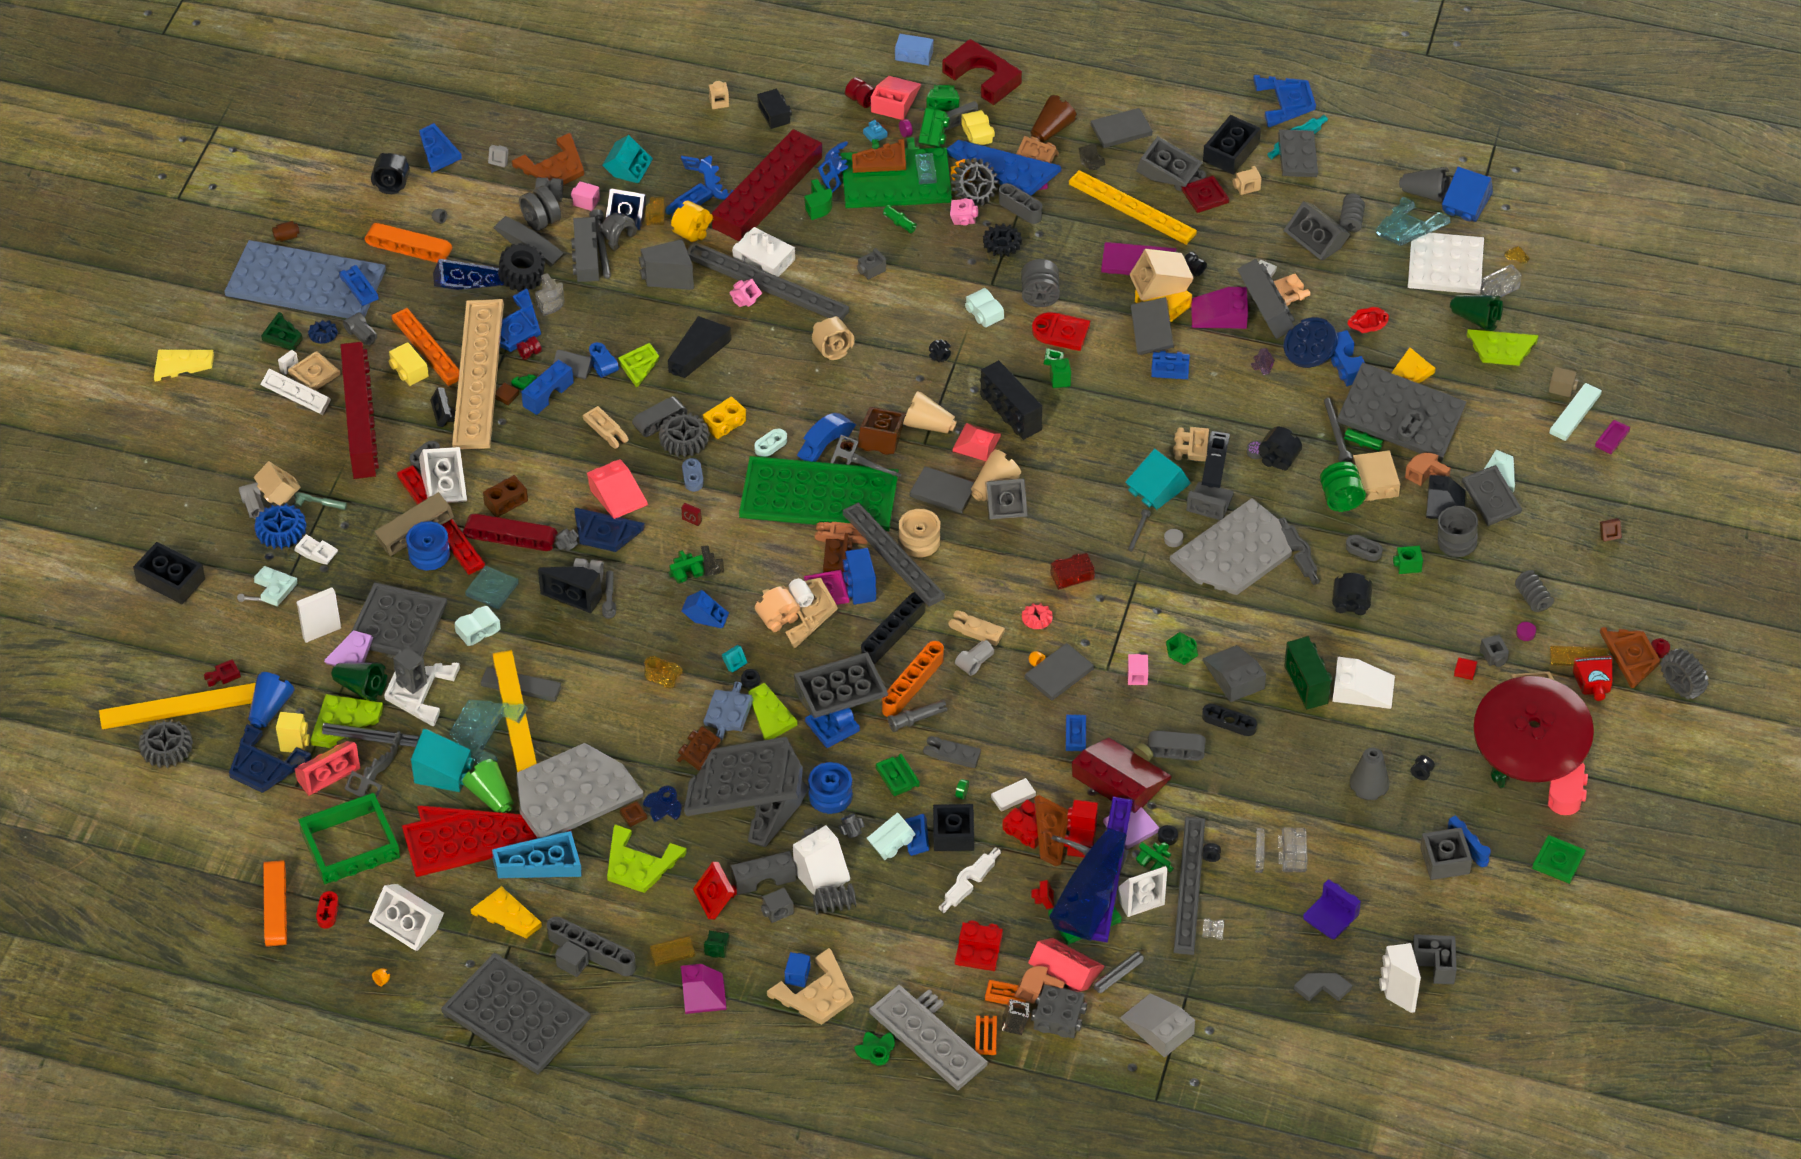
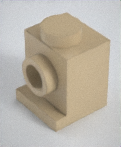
(718, 90)
(1247, 181)

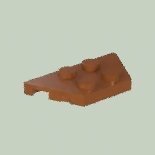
(1632, 653)

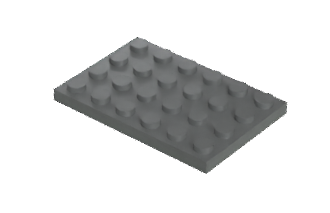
(1383, 400)
(516, 1013)

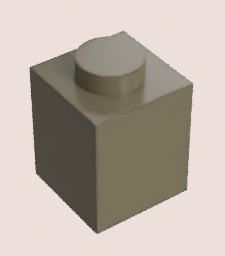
(1563, 382)

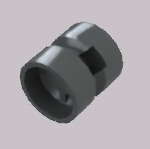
(554, 186)

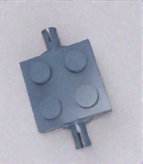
(728, 710)

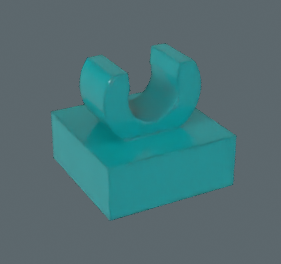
(734, 658)

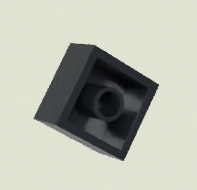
(953, 827)

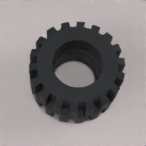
(521, 256)

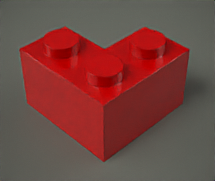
(1082, 825)

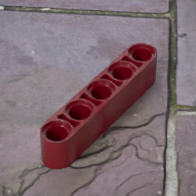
(510, 532)

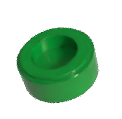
(962, 789)

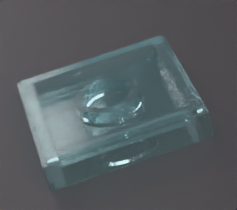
(491, 587)

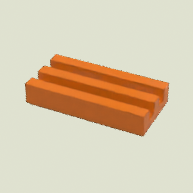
(1001, 996)
(986, 1020)

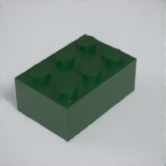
(1307, 672)

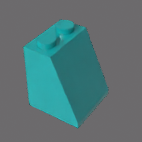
(1157, 480)
(440, 762)

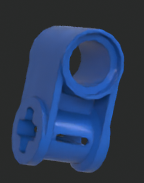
(602, 360)

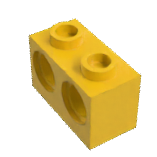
(725, 417)

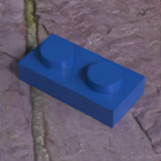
(1075, 732)
(920, 841)

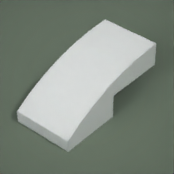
(316, 551)

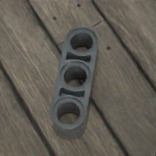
(1020, 203)
(650, 420)
(1177, 745)

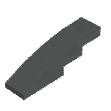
(518, 233)

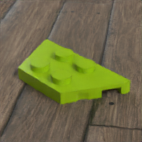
(1501, 346)

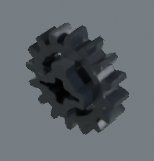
(1002, 240)

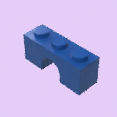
(1346, 366)
(536, 395)

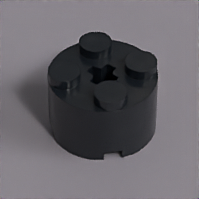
(390, 173)
(1279, 448)
(1352, 593)

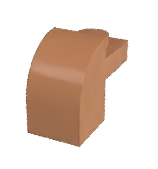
(1423, 466)
(1033, 983)

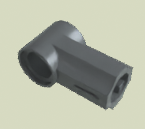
(358, 326)

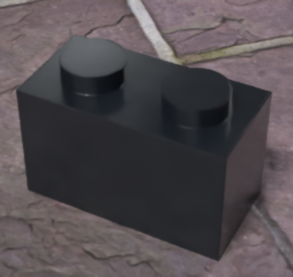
(774, 108)

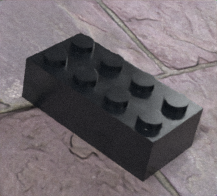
(1011, 400)

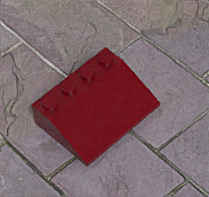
(1118, 773)

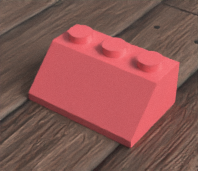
(328, 767)
(1066, 964)

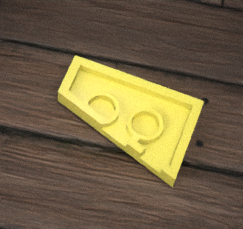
(179, 361)

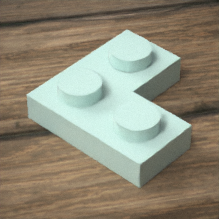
(277, 585)

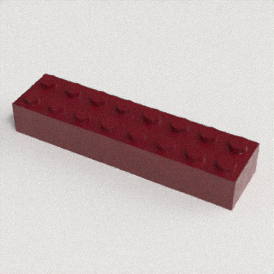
(767, 185)
(359, 410)

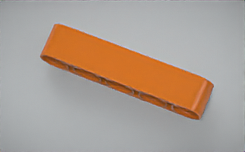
(408, 242)
(913, 678)
(275, 903)

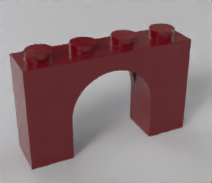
(972, 56)

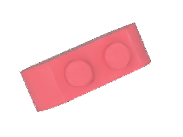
(1568, 792)

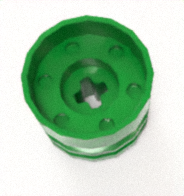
(1342, 486)

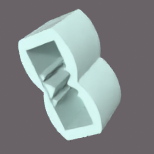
(984, 307)
(476, 626)

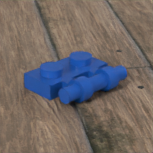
(1170, 365)

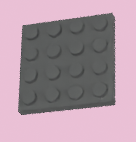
(399, 619)

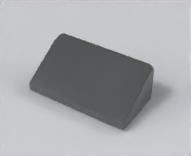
(580, 364)

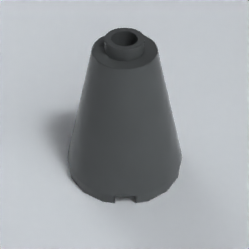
(1427, 183)
(1370, 775)

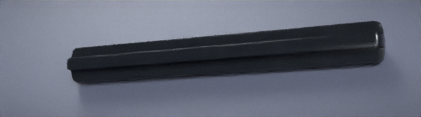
(368, 734)

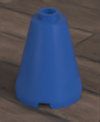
(268, 698)

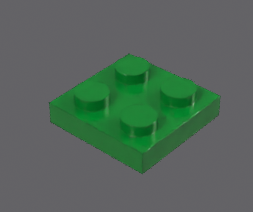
(1559, 859)

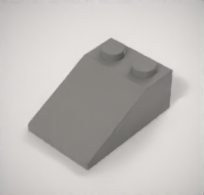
(1160, 1023)

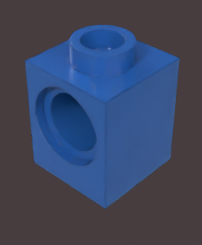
(797, 969)

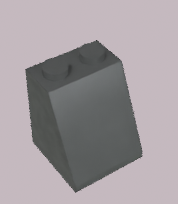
(667, 266)

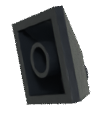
(1441, 494)

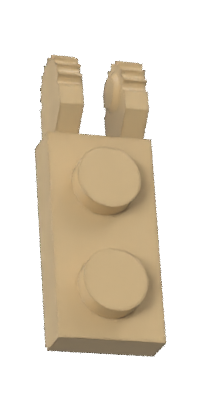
(605, 426)
(976, 628)

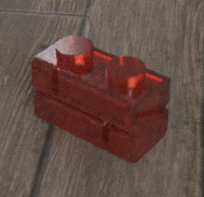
(1072, 570)

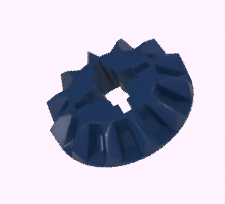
(320, 337)

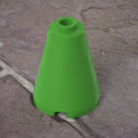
(489, 786)

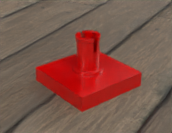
(714, 890)

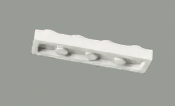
(295, 391)

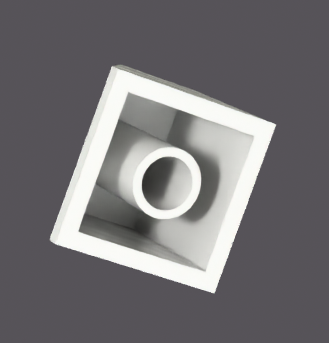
(820, 861)

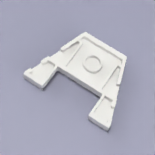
(414, 702)

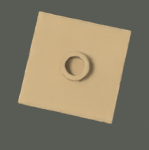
(314, 371)

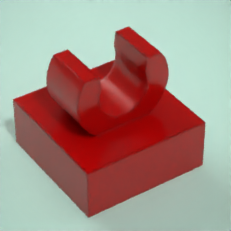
(1044, 895)

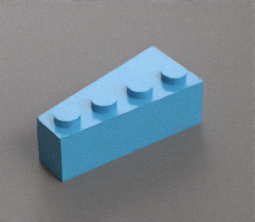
(539, 858)

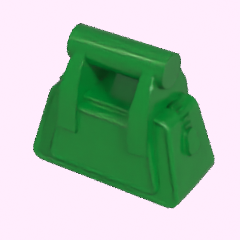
(943, 98)

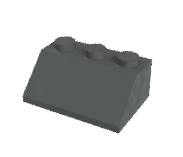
(1316, 231)

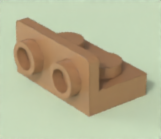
(1037, 150)

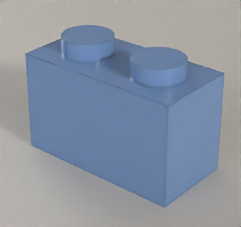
(914, 49)

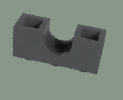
(750, 873)

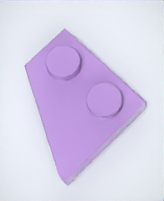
(351, 650)

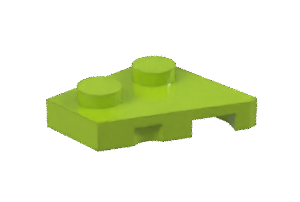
(639, 363)

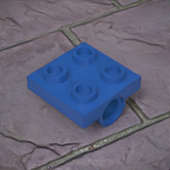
(833, 726)

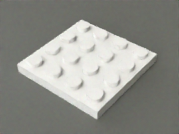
(1446, 263)

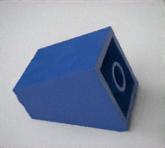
(1467, 194)

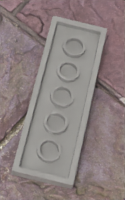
(928, 1037)

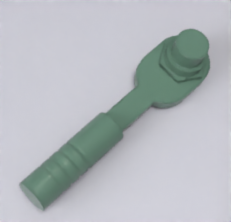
(301, 497)

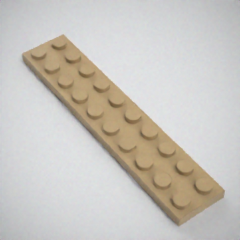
(478, 374)

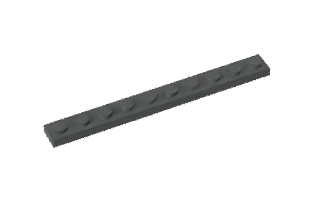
(767, 282)

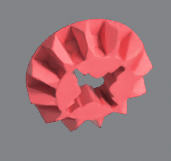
(1032, 620)

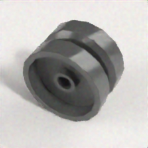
(540, 208)

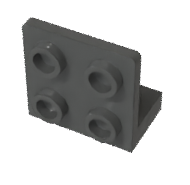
(1209, 501)

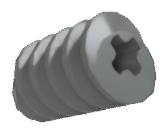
(1352, 213)
(1533, 591)
(834, 898)

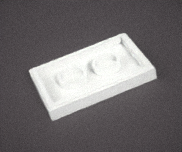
(318, 614)

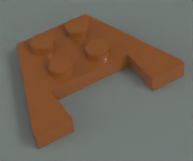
(563, 165)

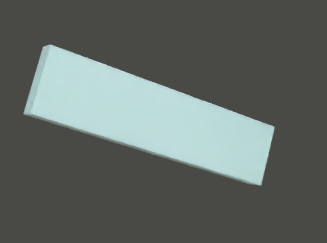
(1575, 411)

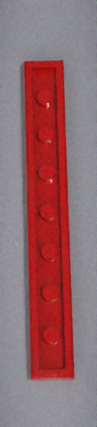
(457, 541)

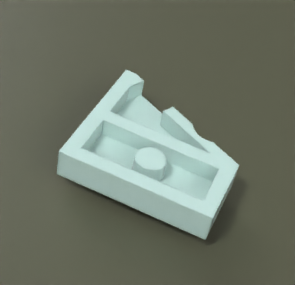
(1505, 465)

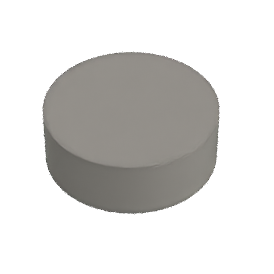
(1173, 538)

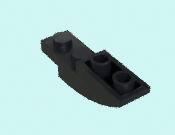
(1215, 459)

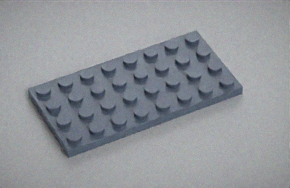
(299, 279)

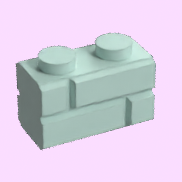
(891, 836)

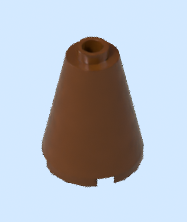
(1053, 118)

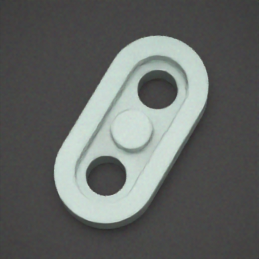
(768, 445)

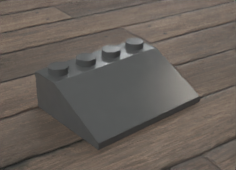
(839, 685)

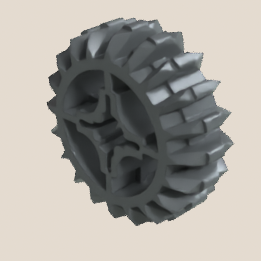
(974, 175)
(695, 436)
(1684, 673)
(154, 739)

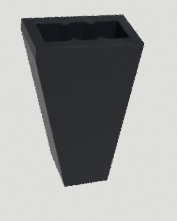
(698, 346)

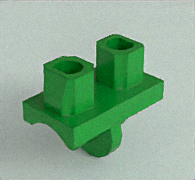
(684, 564)
(1148, 854)

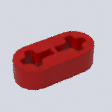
(331, 910)

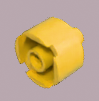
(691, 221)

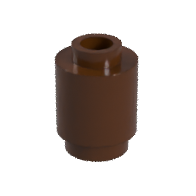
(285, 231)

